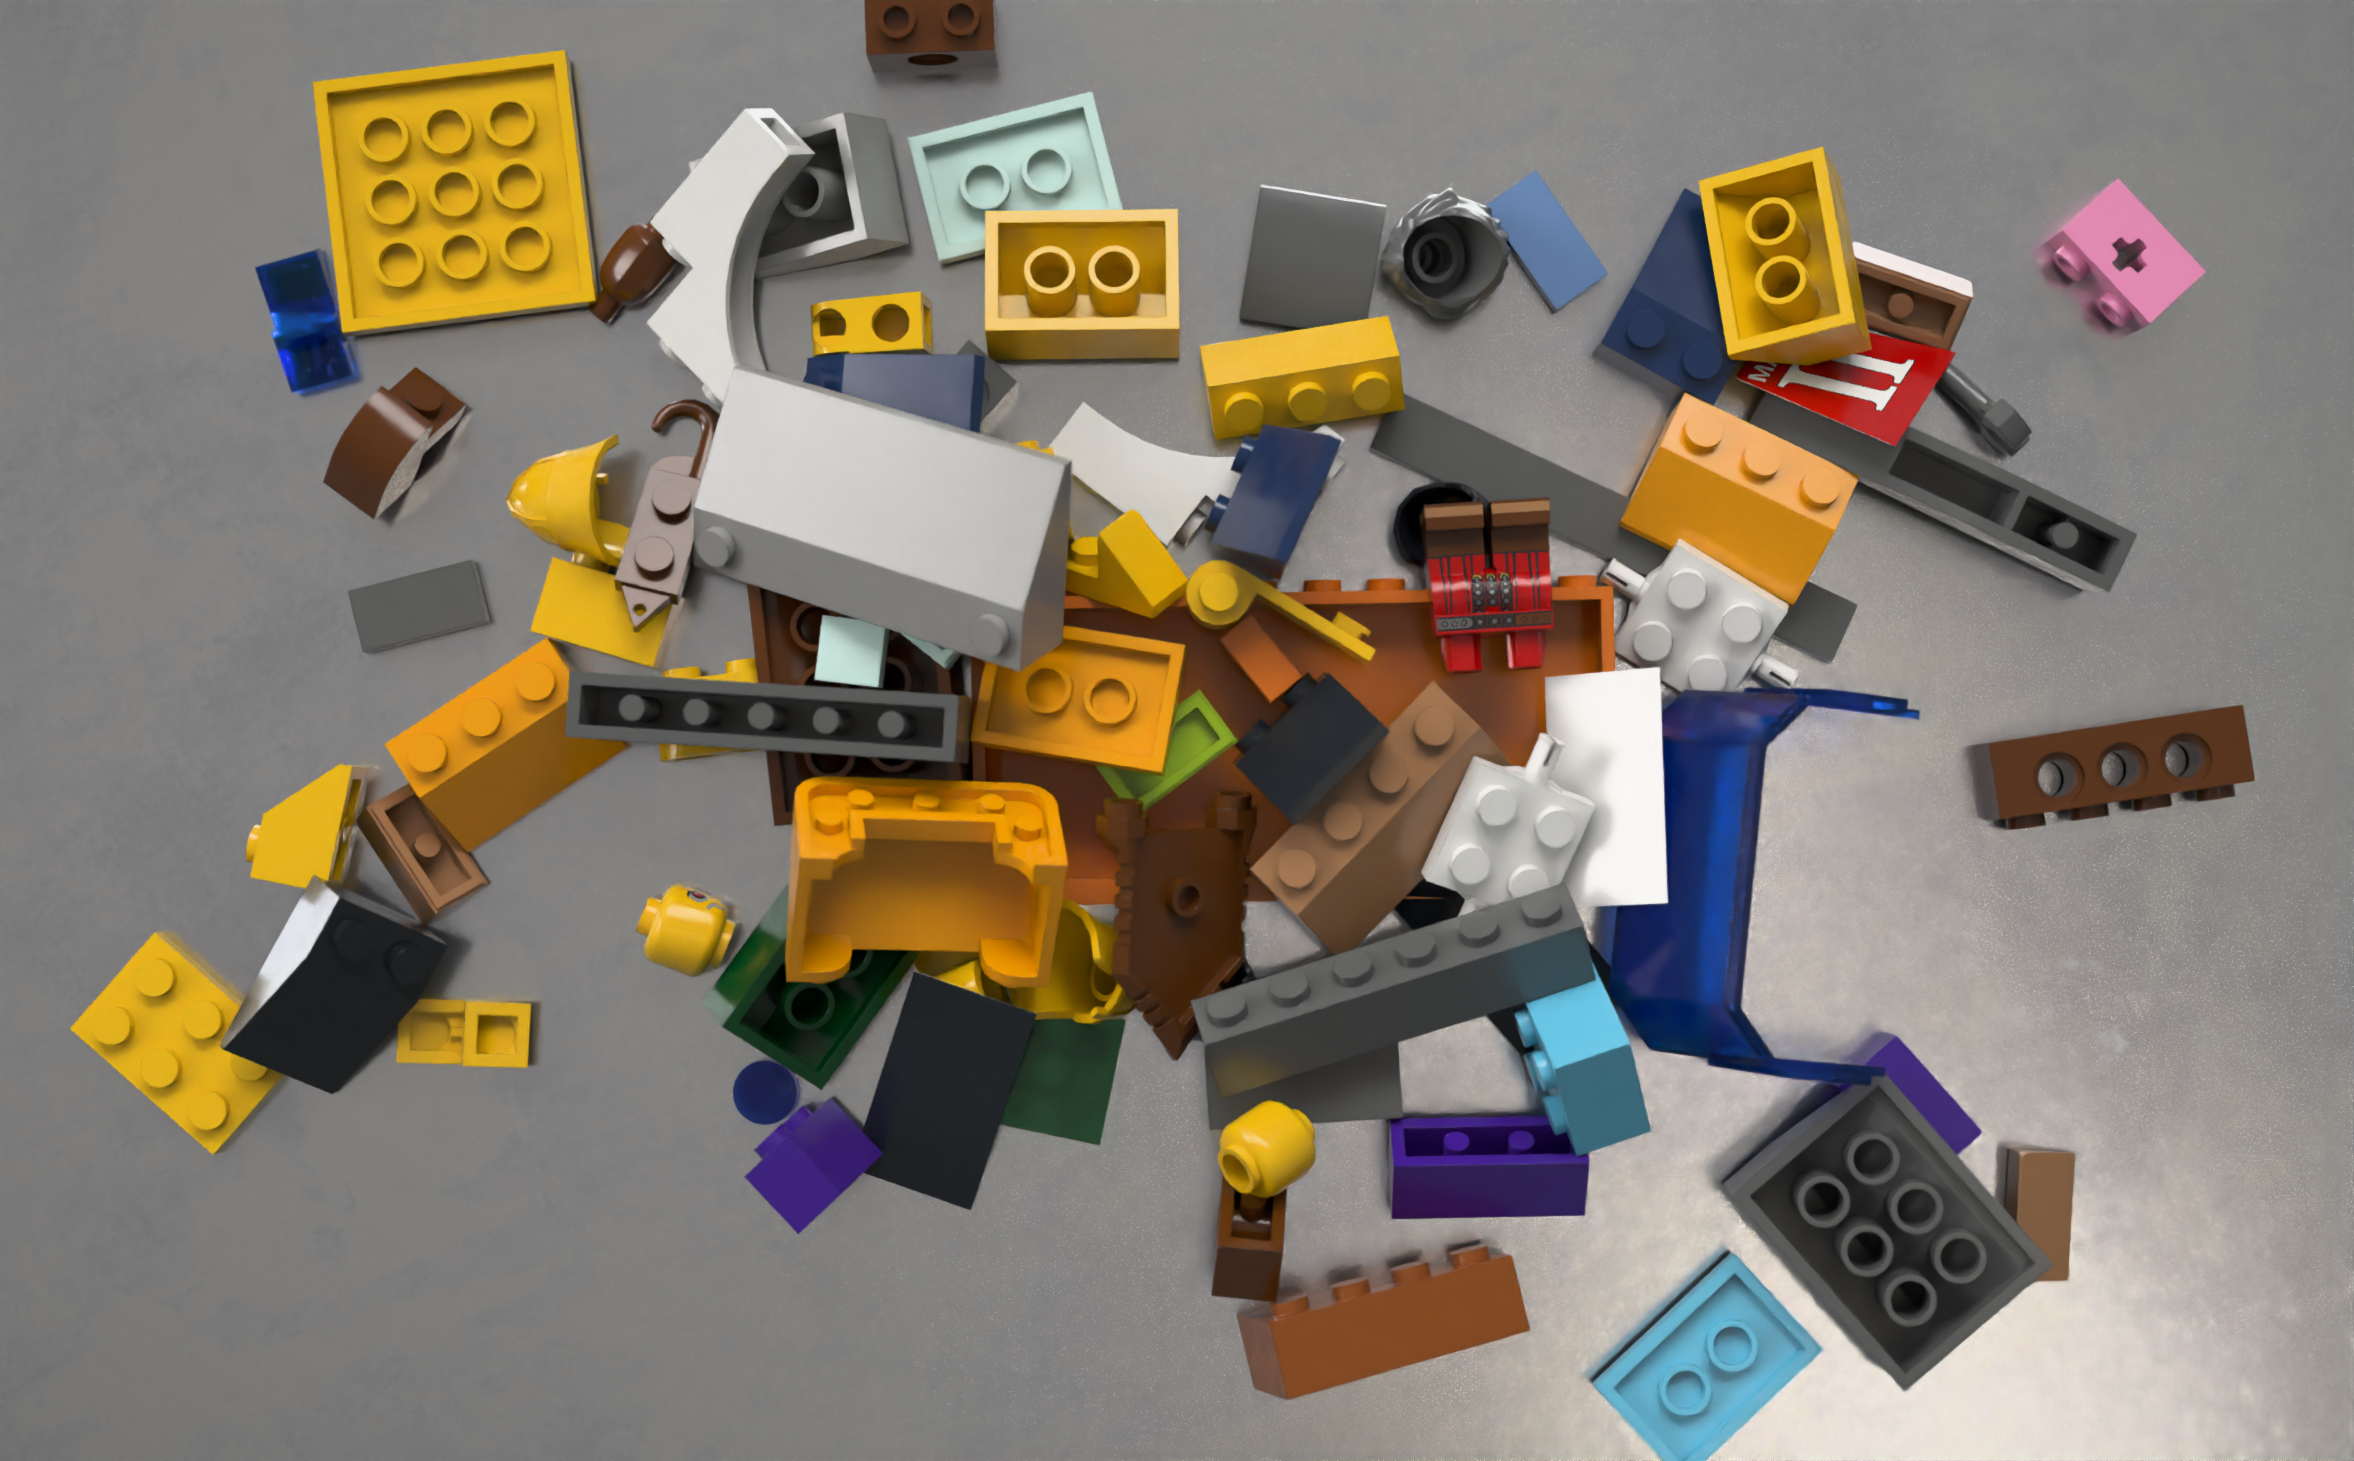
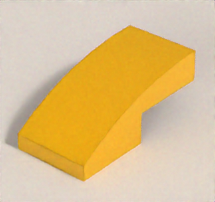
(465, 1033)

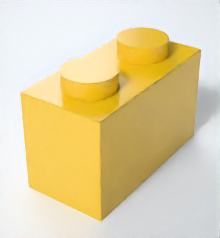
(587, 611)

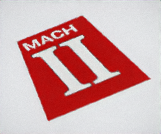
(1866, 390)

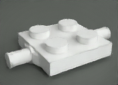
(1699, 623)
(1508, 830)

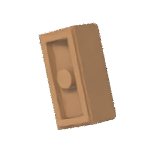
(1911, 297)
(420, 854)
(2041, 1203)

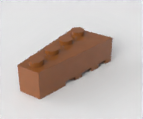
(1382, 1323)

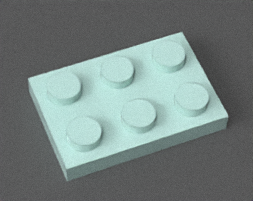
(1012, 162)

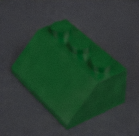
(801, 1022)

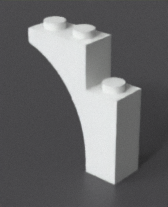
(718, 229)
(1152, 480)

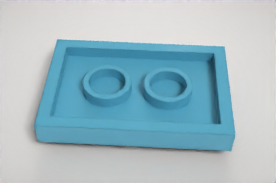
(1708, 1364)

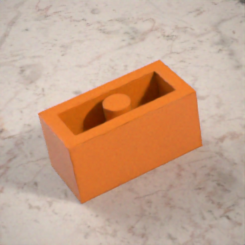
(1260, 658)

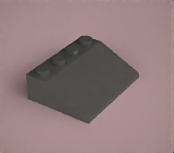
(1888, 1227)

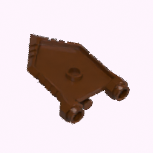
(1178, 908)

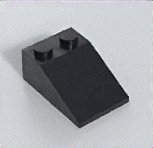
(333, 986)

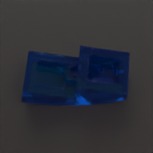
(305, 320)

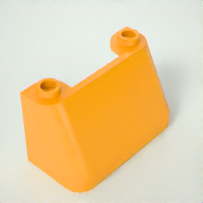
(924, 873)

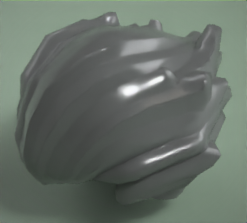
(1447, 254)

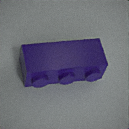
(1483, 1169)

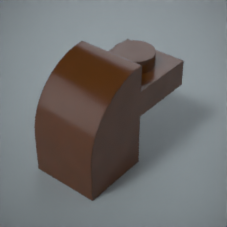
(387, 441)

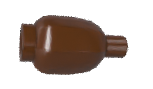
(632, 270)

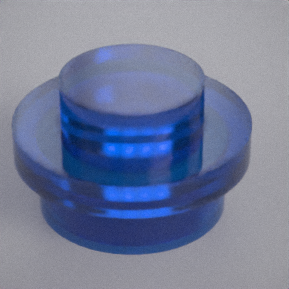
(765, 1092)

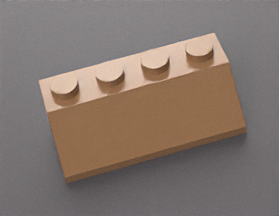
(1377, 825)

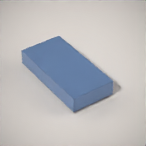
(1546, 242)

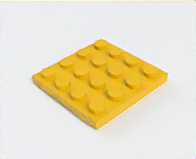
(455, 193)

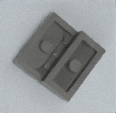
(1311, 259)

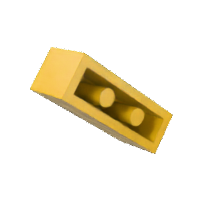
(1302, 377)

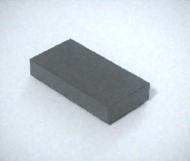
(419, 606)

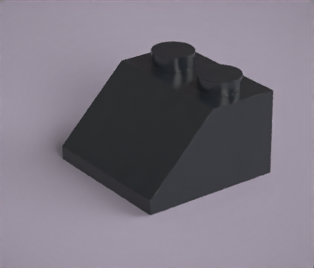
(1307, 744)

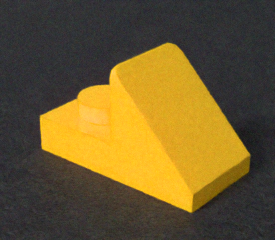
(1125, 568)

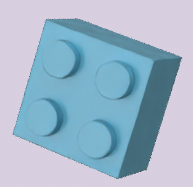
(1584, 1066)

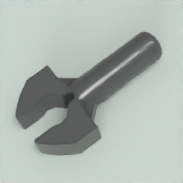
(1998, 421)

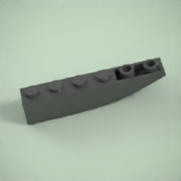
(1964, 494)

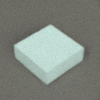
(851, 652)

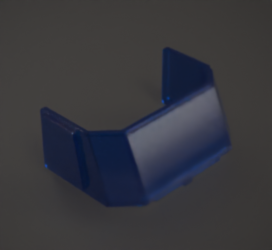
(1685, 959)

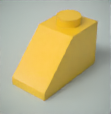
(309, 831)

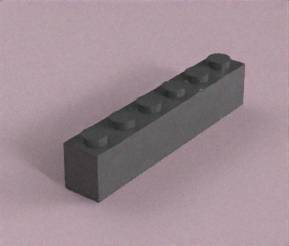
(769, 716)
(1394, 990)

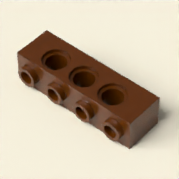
(2212, 737)

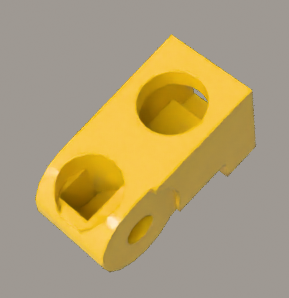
(873, 325)

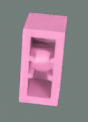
(2157, 264)

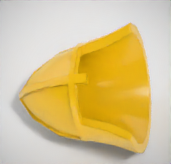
(562, 503)
(1080, 973)

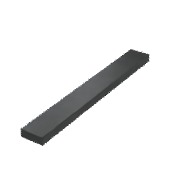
(1579, 507)

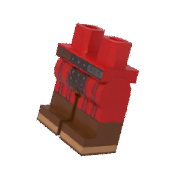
(1492, 602)

